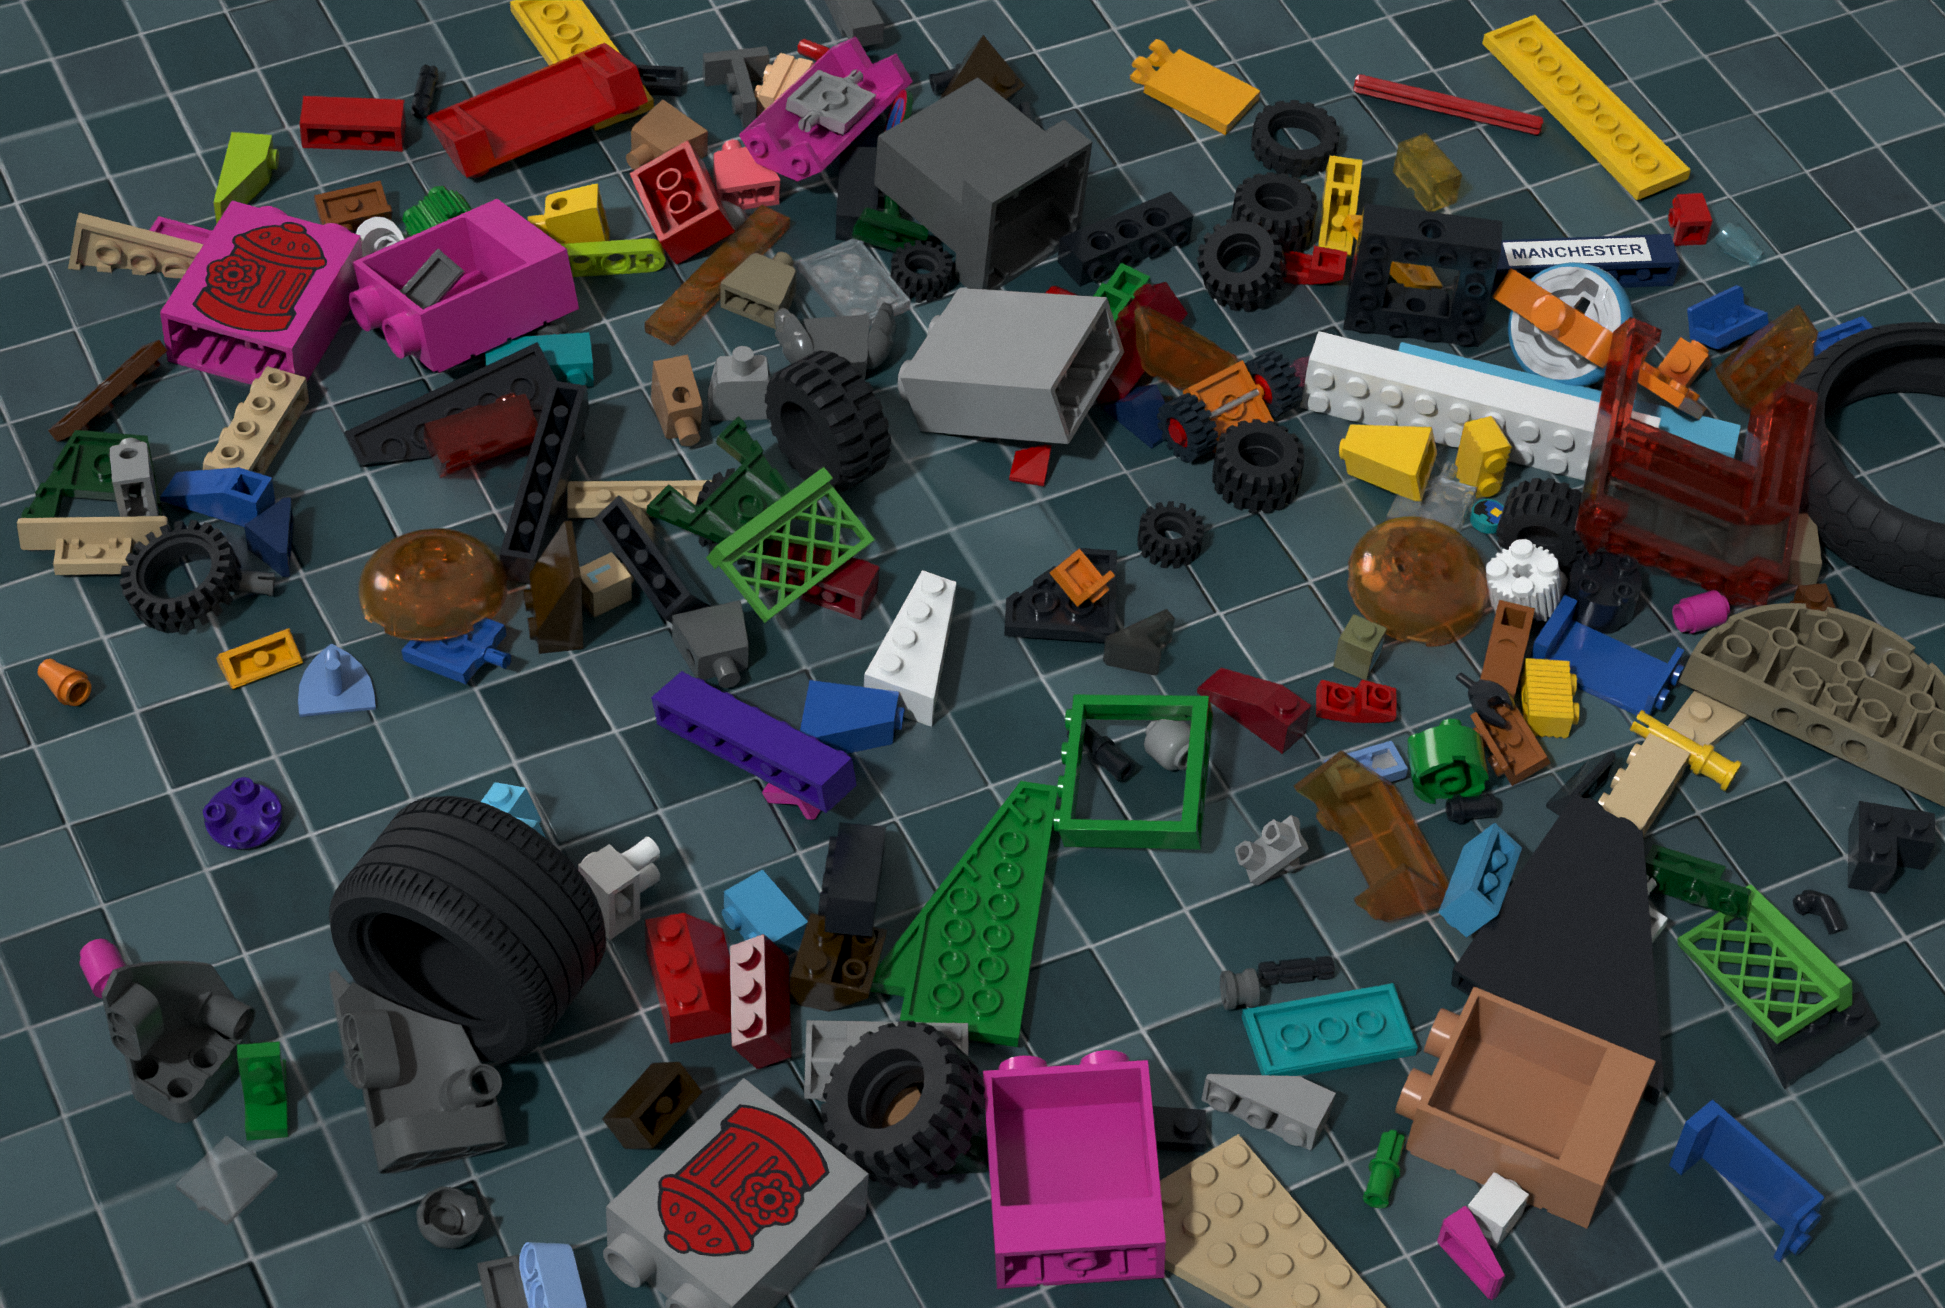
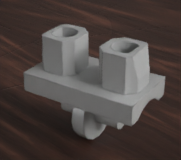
(1275, 850)

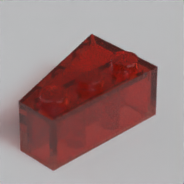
(480, 433)

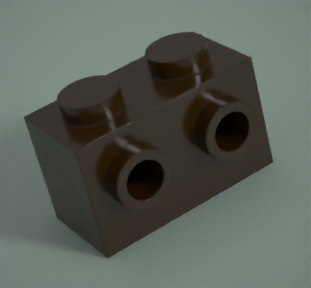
(652, 1105)

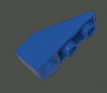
(222, 493)

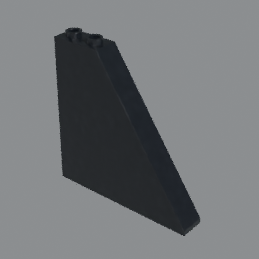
(1577, 936)

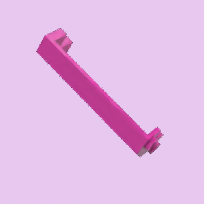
(775, 135)

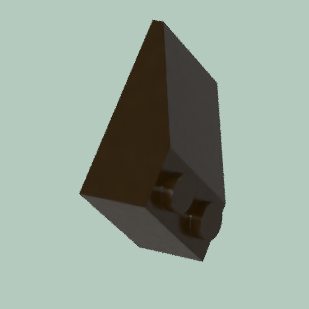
(556, 596)

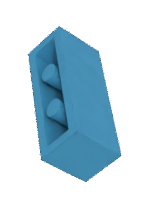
(1480, 880)

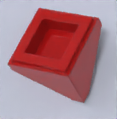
(1031, 465)

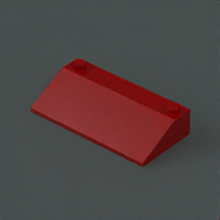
(538, 109)

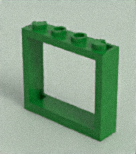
(1136, 833)

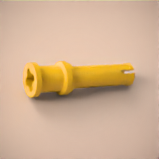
(1702, 758)

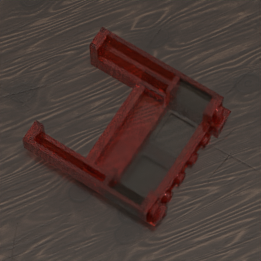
(1687, 504)

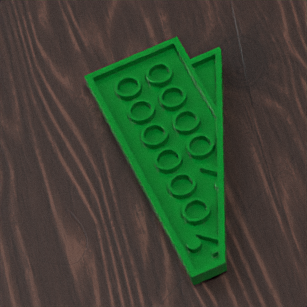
(976, 934)

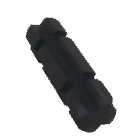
(424, 91)
(1295, 970)

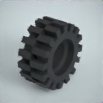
(924, 258)
(1166, 549)

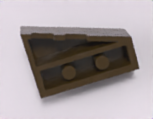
(987, 65)

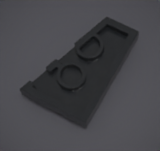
(1816, 1041)

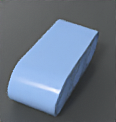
(550, 1276)

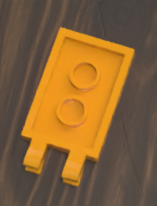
(1194, 87)

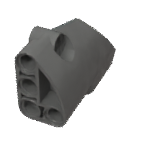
(169, 1026)
(418, 1084)

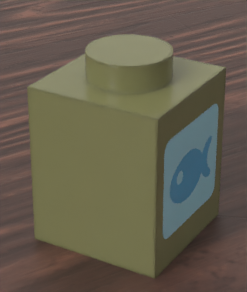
(1359, 647)

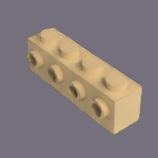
(261, 422)

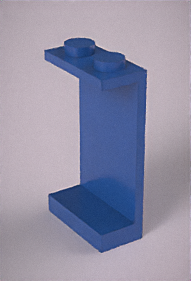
(1607, 665)
(1753, 1171)

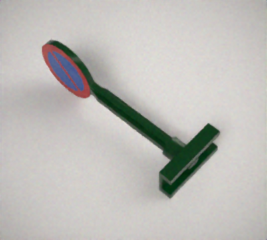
(887, 227)

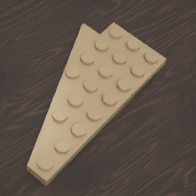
(1248, 1238)

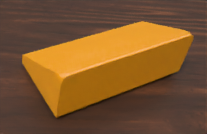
(259, 659)

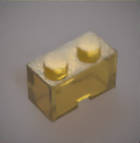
(1428, 171)

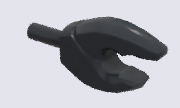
(1485, 696)

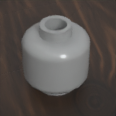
(1168, 743)

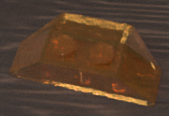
(1176, 350)
(1769, 358)

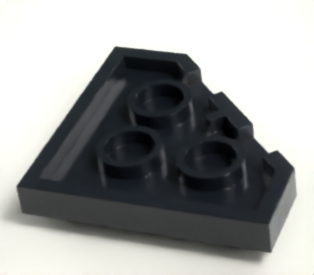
(1050, 613)

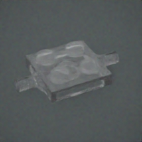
(1442, 500)

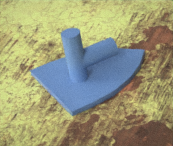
(335, 685)

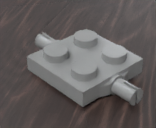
(831, 101)

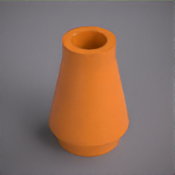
(66, 683)

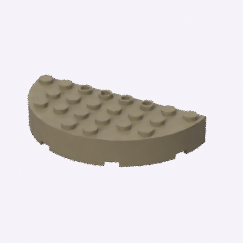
(1833, 686)

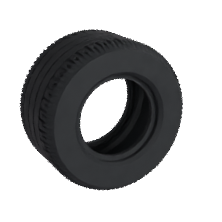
(470, 923)

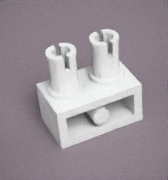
(619, 880)

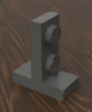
(737, 71)

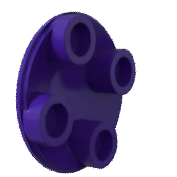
(243, 814)

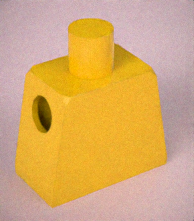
(574, 216)

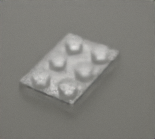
(852, 281)

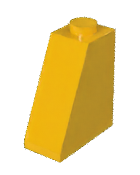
(1390, 457)

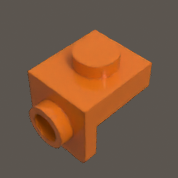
(1686, 361)
(1081, 579)

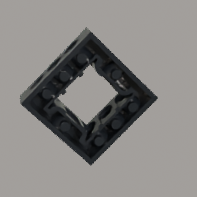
(1426, 240)

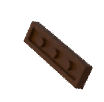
(118, 383)

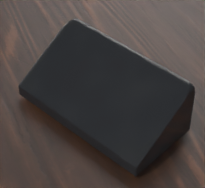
(1583, 782)

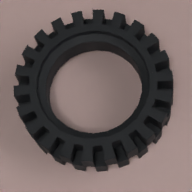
(198, 602)

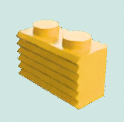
(1482, 456)
(1548, 697)

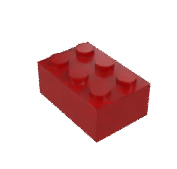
(682, 202)

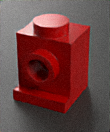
(1690, 219)

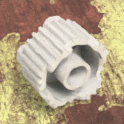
(1525, 578)

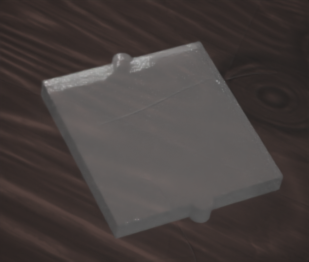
(226, 1180)

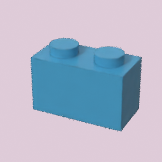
(762, 908)

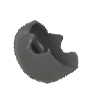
(448, 1217)

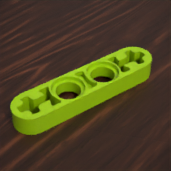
(599, 252)

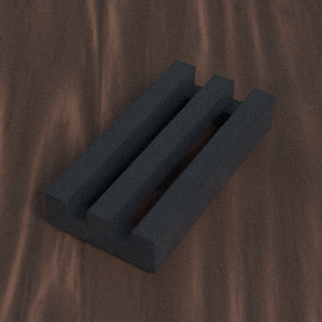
(660, 86)

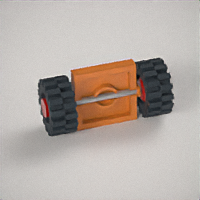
(1241, 392)

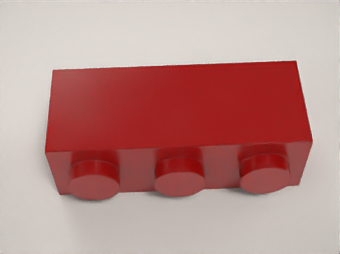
(352, 123)

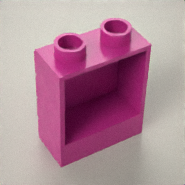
(508, 287)
(1073, 1171)

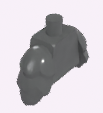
(841, 334)

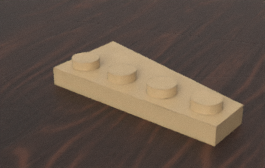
(123, 246)
(1706, 719)

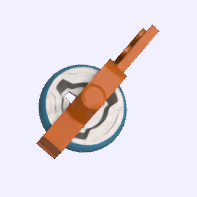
(1550, 330)

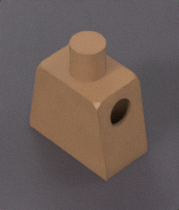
(661, 131)
(678, 410)

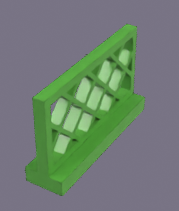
(765, 527)
(1794, 951)

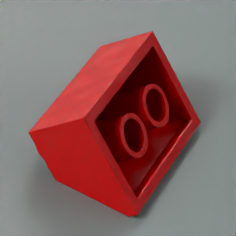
(690, 975)

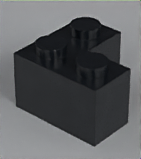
(1886, 838)

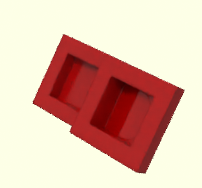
(1321, 267)

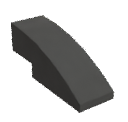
(857, 19)

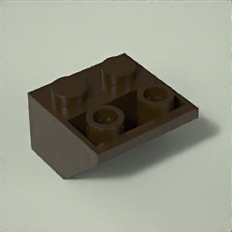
(834, 967)

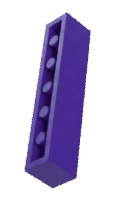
(754, 741)

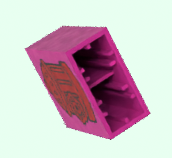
(261, 295)

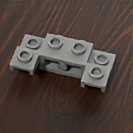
(831, 1038)

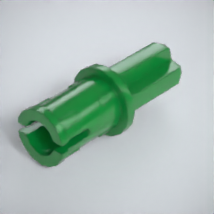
(1384, 1169)

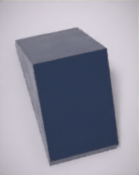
(1139, 413)
(271, 536)

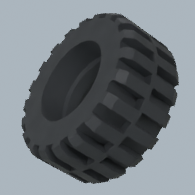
(828, 419)
(935, 1127)

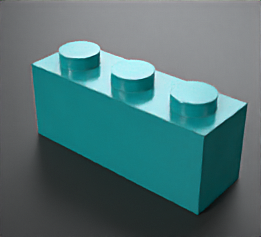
(566, 354)

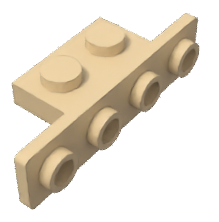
(88, 543)

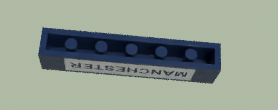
(1628, 258)

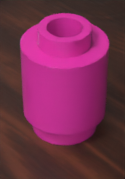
(1701, 612)
(97, 963)

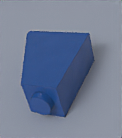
(851, 716)

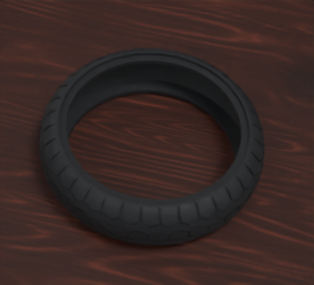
(1848, 515)

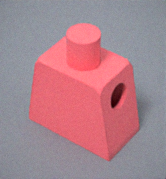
(742, 179)

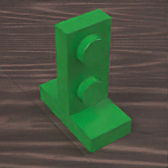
(264, 1090)

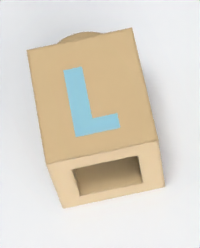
(605, 584)

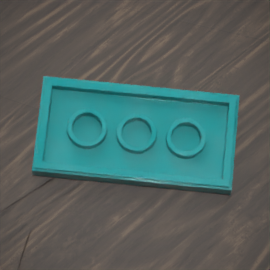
(1329, 1032)

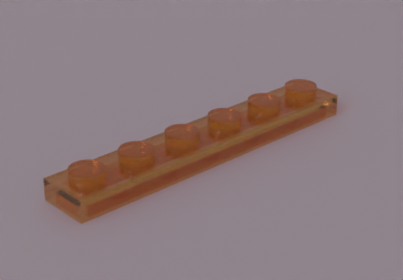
(703, 287)

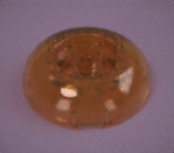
(432, 584)
(1438, 593)

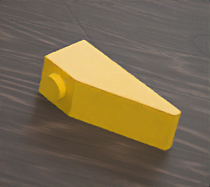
(1338, 200)

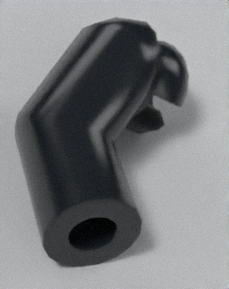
(1820, 905)

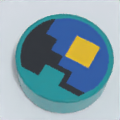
(1486, 515)

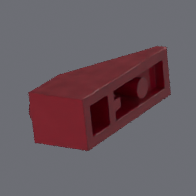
(1259, 706)

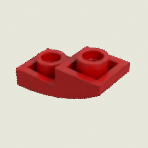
(1363, 704)

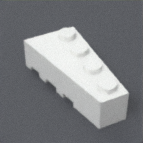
(915, 648)

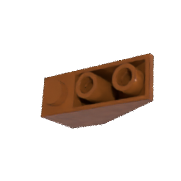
(1507, 645)

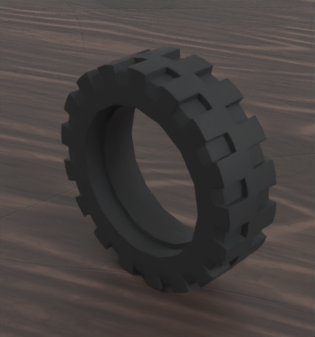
(1298, 116)

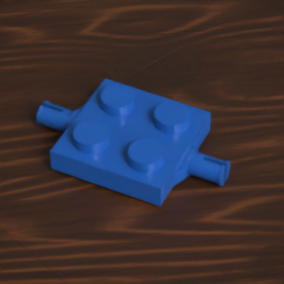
(461, 655)

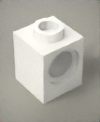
(1498, 1208)

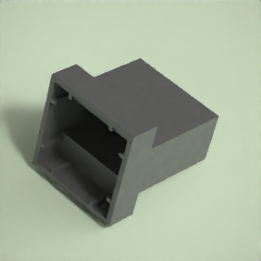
(986, 182)

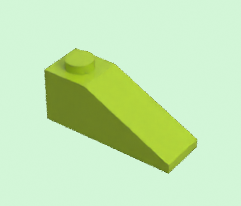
(245, 169)

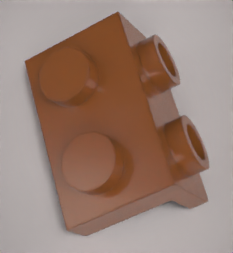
(353, 205)
(1513, 748)

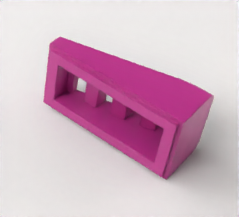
(1468, 1248)

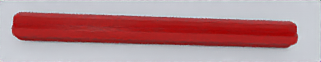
(1448, 104)

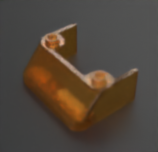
(1380, 836)

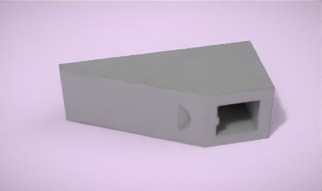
(1278, 1104)

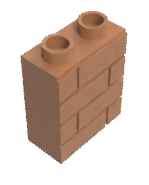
(1524, 1103)

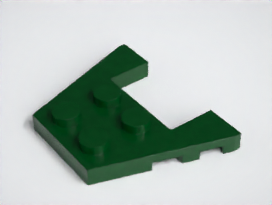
(83, 472)
(735, 501)

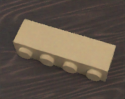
(1646, 782)

